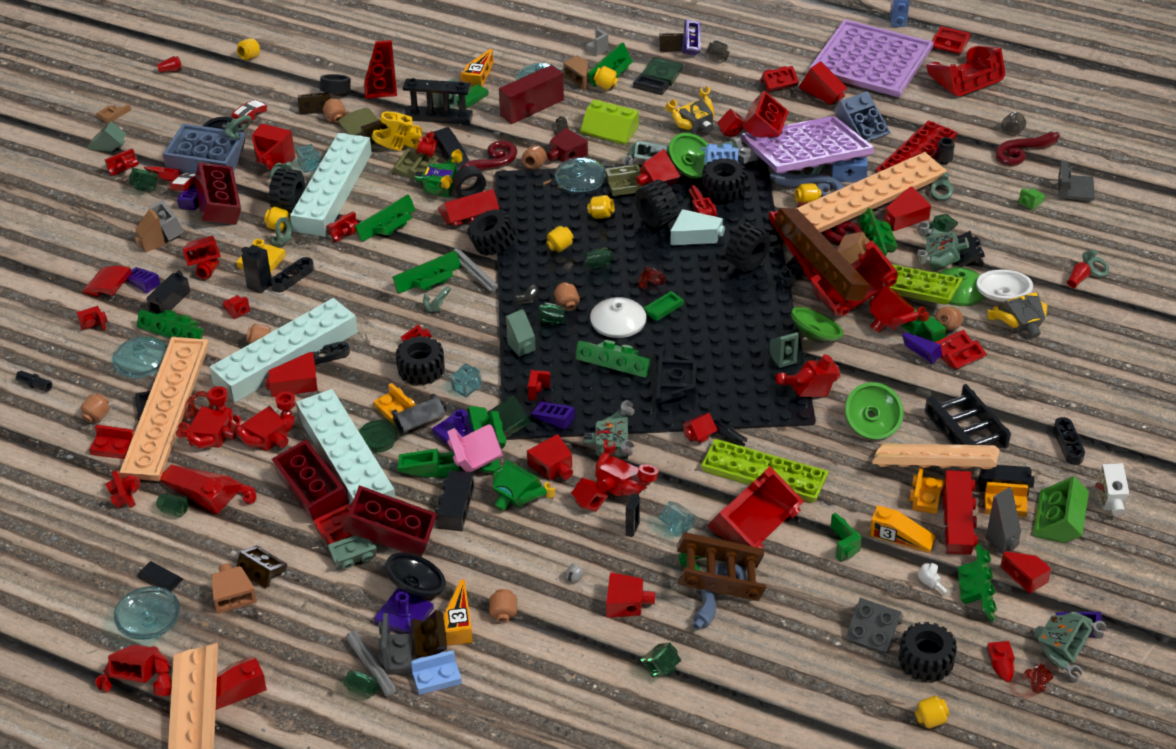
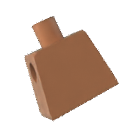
(231, 589)

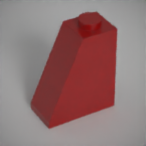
(823, 84)
(907, 210)
(293, 376)

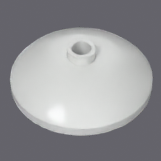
(1003, 285)
(618, 317)

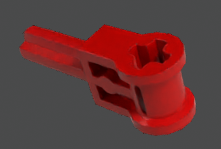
(427, 145)
(701, 204)

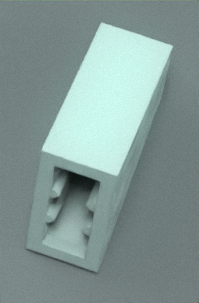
(696, 229)

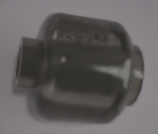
(717, 51)
(1013, 123)

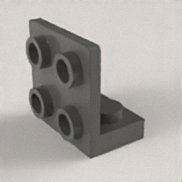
(1074, 186)
(874, 625)
(395, 649)

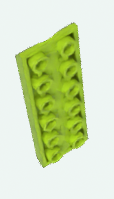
(925, 285)
(748, 464)

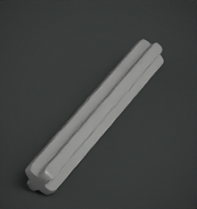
(476, 272)
(371, 663)

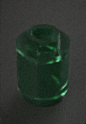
(599, 257)
(552, 313)
(172, 504)
(361, 683)

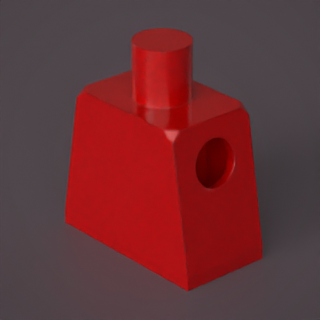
(658, 168)
(201, 250)
(551, 459)
(626, 596)

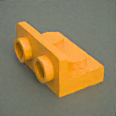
(393, 400)
(1019, 493)
(926, 494)

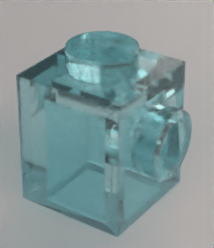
(308, 158)
(466, 380)
(677, 517)

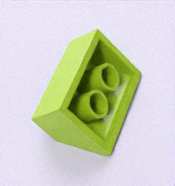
(610, 122)

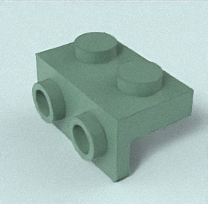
(350, 551)

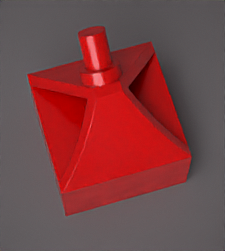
(273, 145)

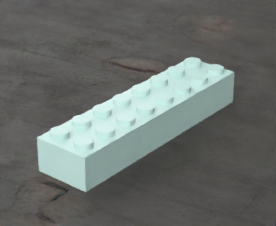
(331, 184)
(248, 367)
(341, 444)

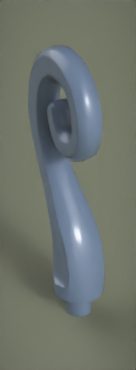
(791, 180)
(708, 610)

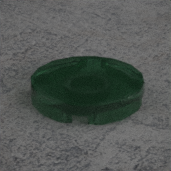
(379, 435)

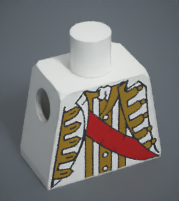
(1112, 488)

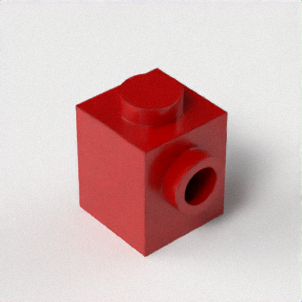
(731, 123)
(699, 428)
(588, 494)

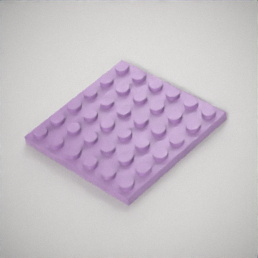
(873, 57)
(809, 145)

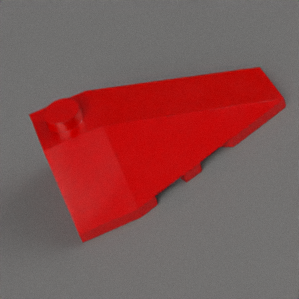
(381, 74)
(202, 487)
(239, 682)

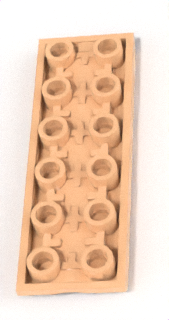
(937, 455)
(193, 698)

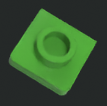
(1031, 198)

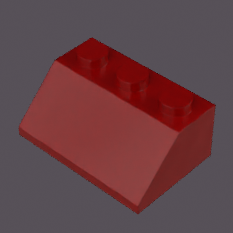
(765, 117)
(468, 207)

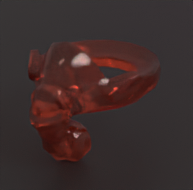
(648, 275)
(191, 409)
(1043, 676)

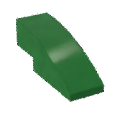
(929, 330)
(427, 463)

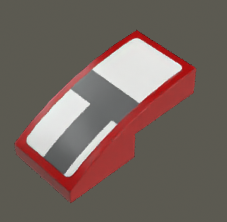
(249, 108)
(183, 182)

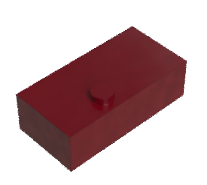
(531, 94)
(217, 193)
(310, 480)
(389, 521)

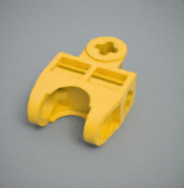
(398, 133)

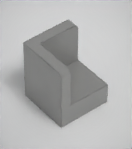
(600, 44)

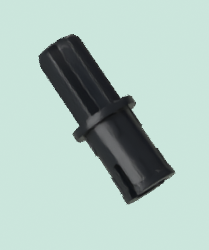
(34, 380)
(729, 433)

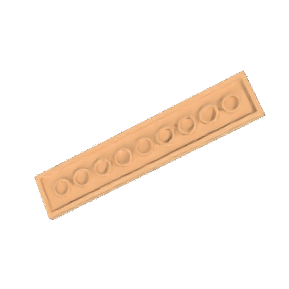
(871, 192)
(164, 409)

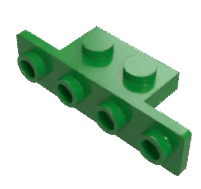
(616, 60)
(387, 219)
(878, 231)
(428, 273)
(169, 324)
(613, 356)
(480, 418)
(976, 582)

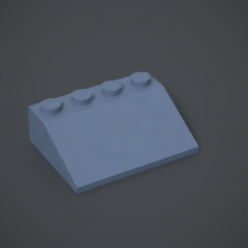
(203, 145)

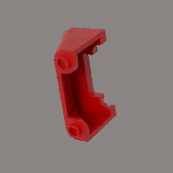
(982, 69)
(871, 266)
(757, 511)

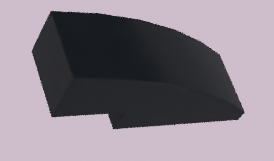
(448, 144)

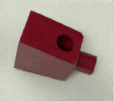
(567, 145)

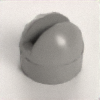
(574, 573)

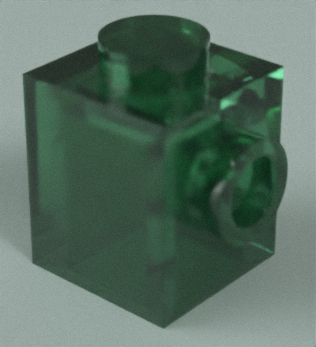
(143, 179)
(661, 660)

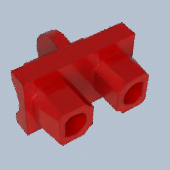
(121, 162)
(342, 227)
(124, 488)

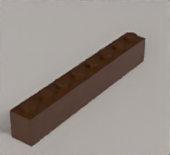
(821, 254)

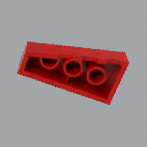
(958, 512)

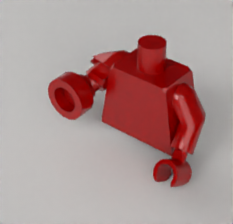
(893, 310)
(813, 379)
(210, 425)
(267, 427)
(621, 477)
(139, 665)

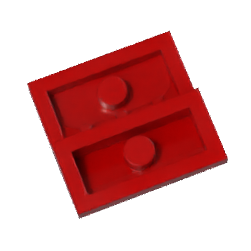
(951, 40)
(107, 280)
(960, 350)
(331, 525)

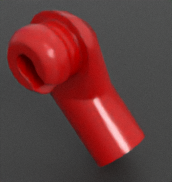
(249, 494)

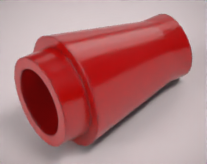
(170, 64)
(205, 269)
(1079, 273)

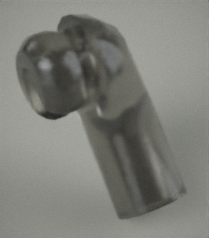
(562, 123)
(529, 295)

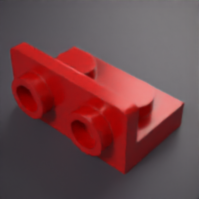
(779, 78)
(111, 441)

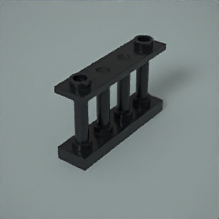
(437, 114)
(959, 436)

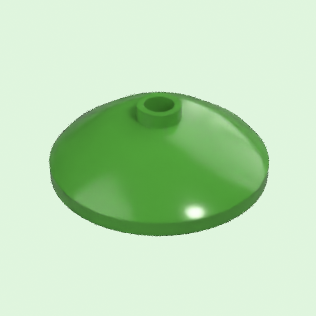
(686, 154)
(967, 293)
(816, 325)
(881, 402)

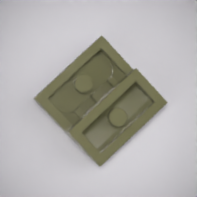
(355, 119)
(412, 162)
(623, 179)

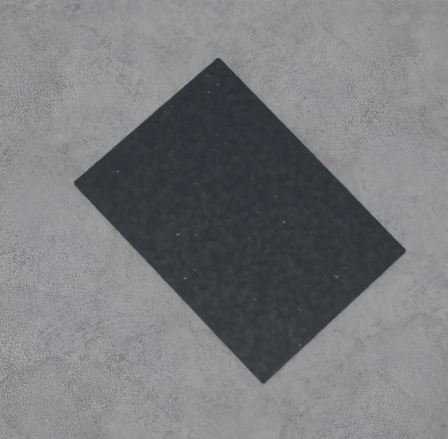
(721, 325)

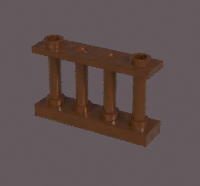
(724, 551)

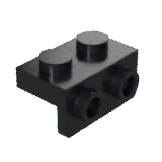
(972, 253)

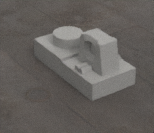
(745, 154)

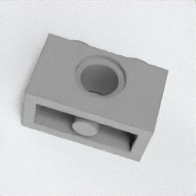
(169, 223)

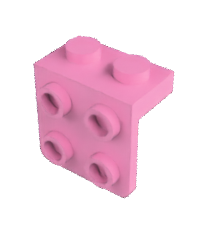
(475, 448)

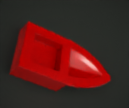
(167, 174)
(1002, 659)

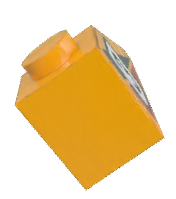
(478, 69)
(899, 529)
(457, 618)

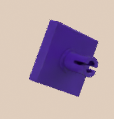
(459, 421)
(402, 610)

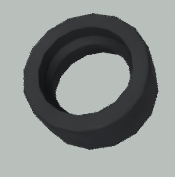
(335, 83)
(465, 173)

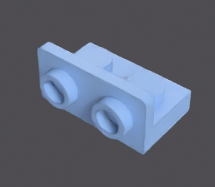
(714, 152)
(435, 672)

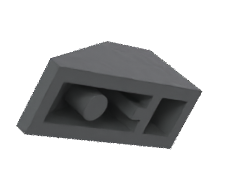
(1003, 523)

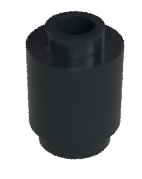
(945, 150)

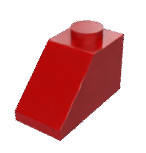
(1026, 570)

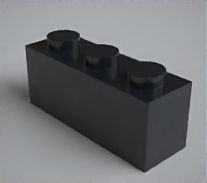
(455, 500)

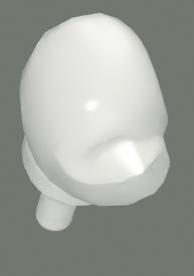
(929, 576)

